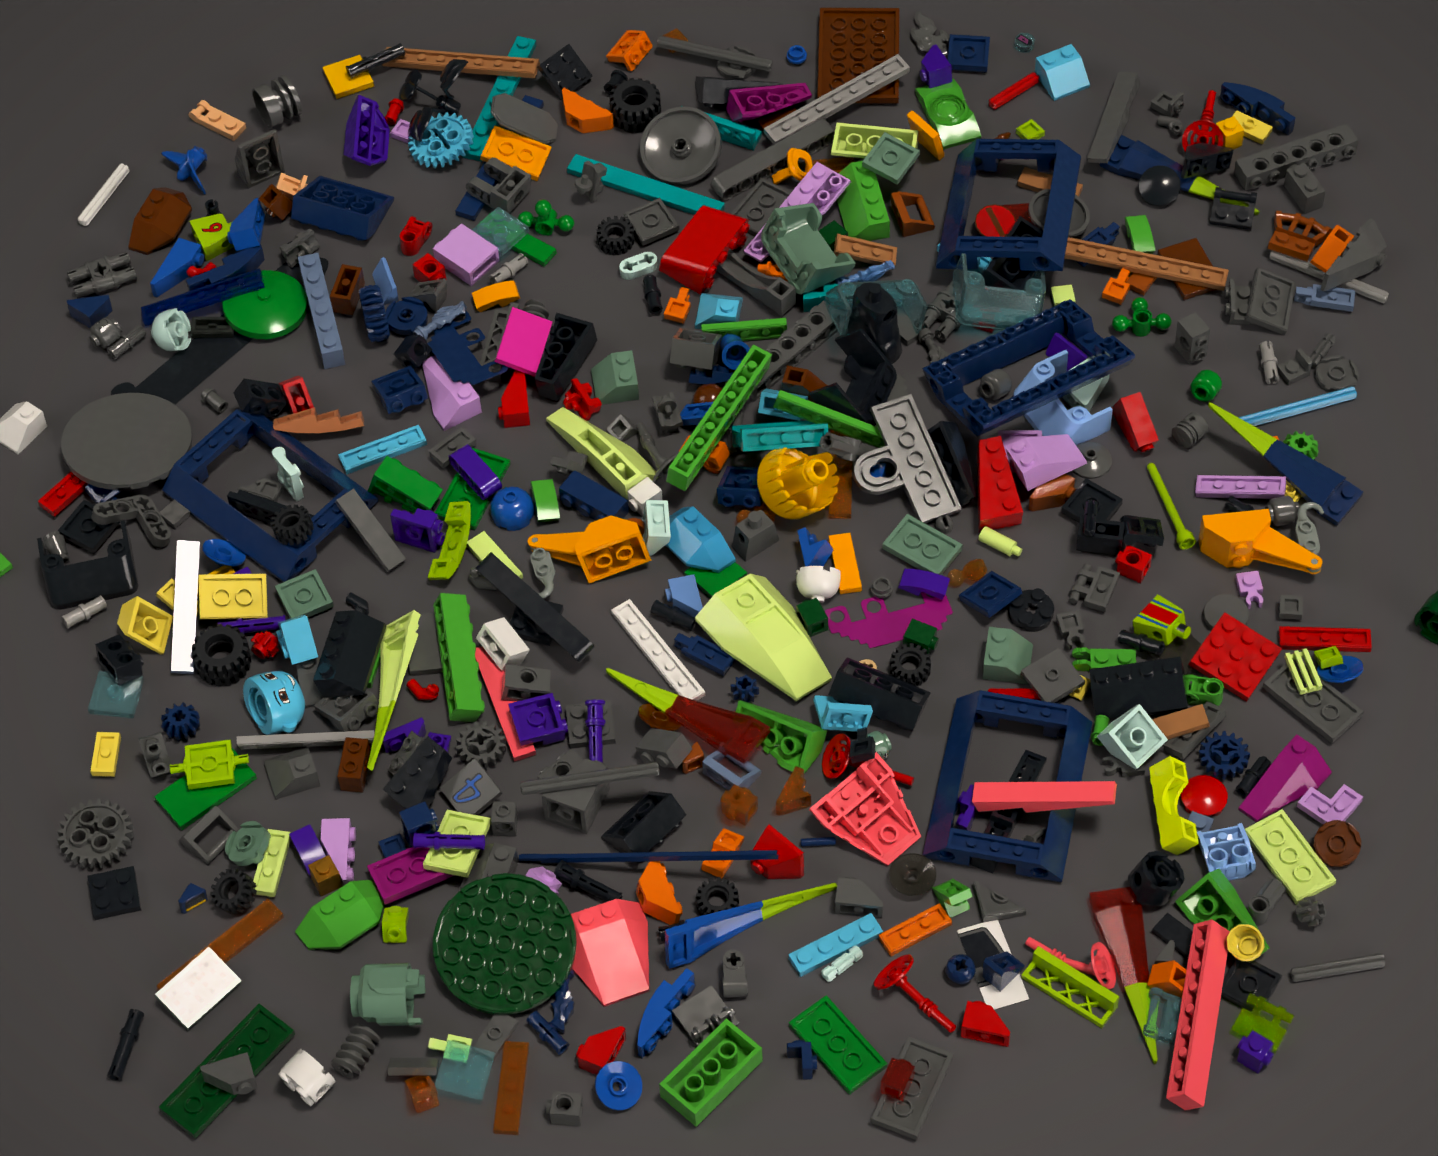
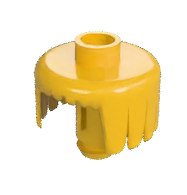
(796, 483)

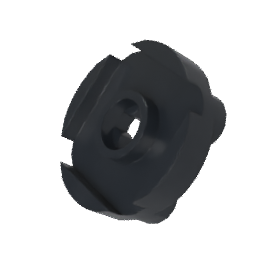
(1032, 599)

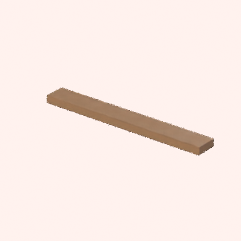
(477, 63)
(1146, 264)

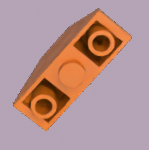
(584, 114)
(1332, 248)
(657, 894)

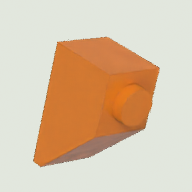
(1168, 977)

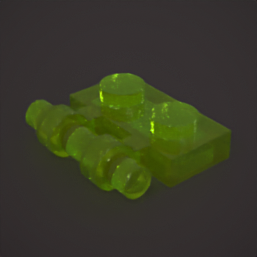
(1251, 1021)

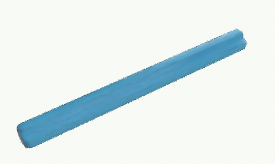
(1300, 406)

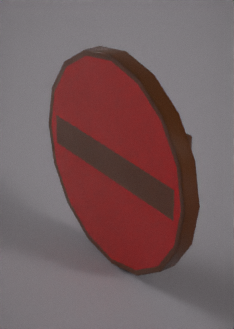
(994, 220)

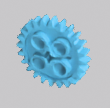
(452, 131)

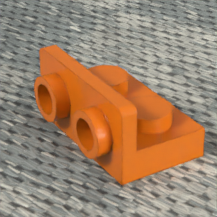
(630, 49)

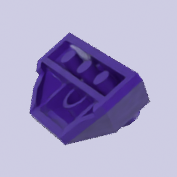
(366, 133)

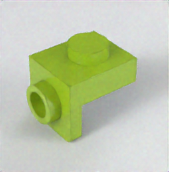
(395, 924)

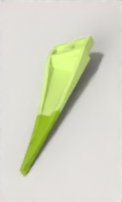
(395, 656)

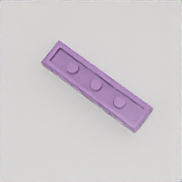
(1240, 486)

